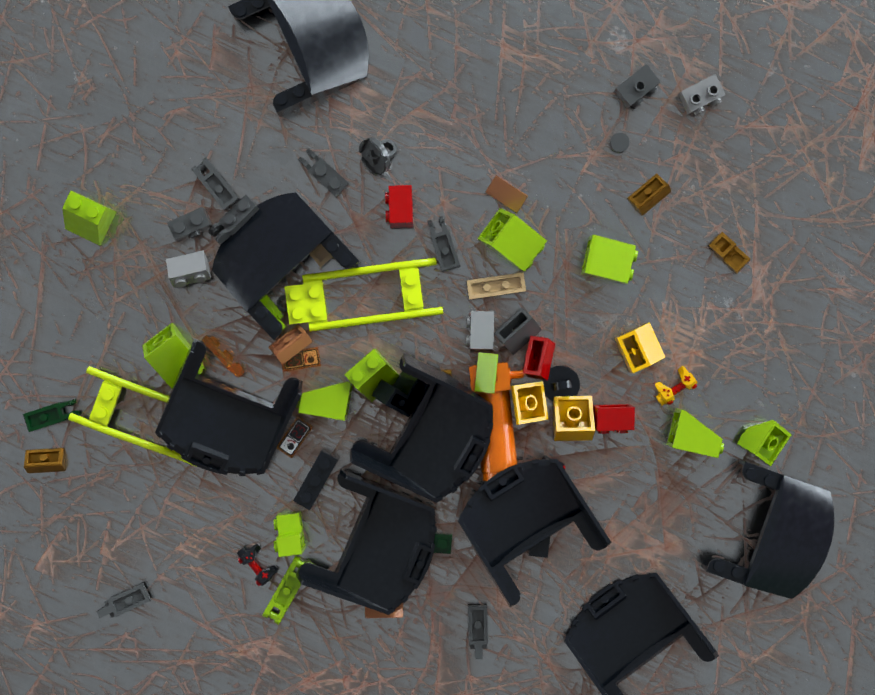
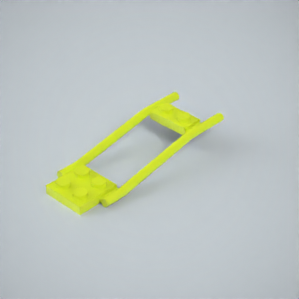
(307, 300)
(105, 406)

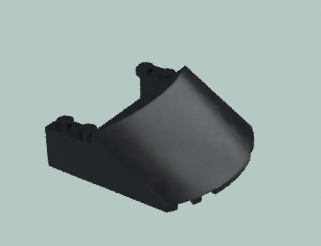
(325, 42)
(269, 249)
(222, 425)
(439, 441)
(522, 510)
(791, 540)
(384, 552)
(630, 627)

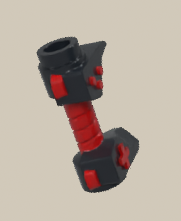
(247, 556)

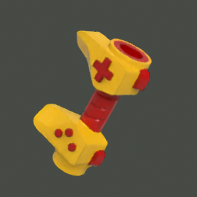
(666, 394)

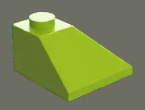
(765, 440)

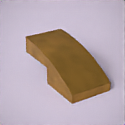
(729, 252)

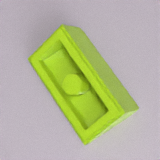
(486, 372)

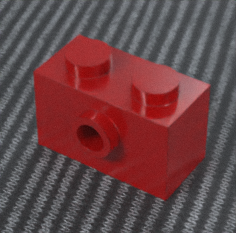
(400, 206)
(538, 358)
(614, 418)

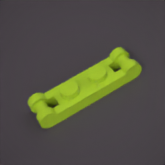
(285, 593)

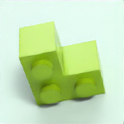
(290, 534)

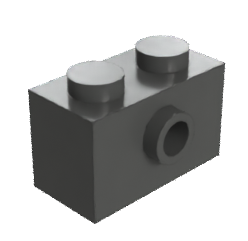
(637, 86)
(190, 224)
(517, 331)

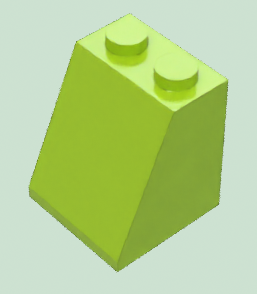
(87, 217)
(512, 239)
(609, 259)
(167, 353)
(369, 372)
(327, 401)
(693, 436)

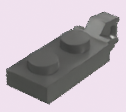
(125, 601)
(478, 629)

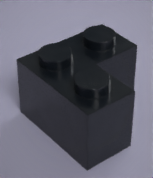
(402, 395)

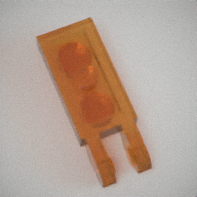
(225, 357)

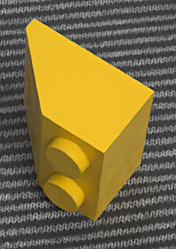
(529, 402)
(573, 418)

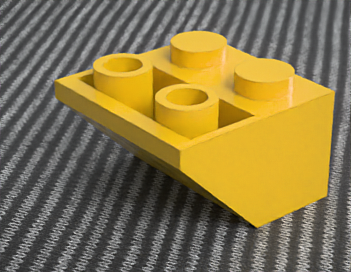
(639, 348)

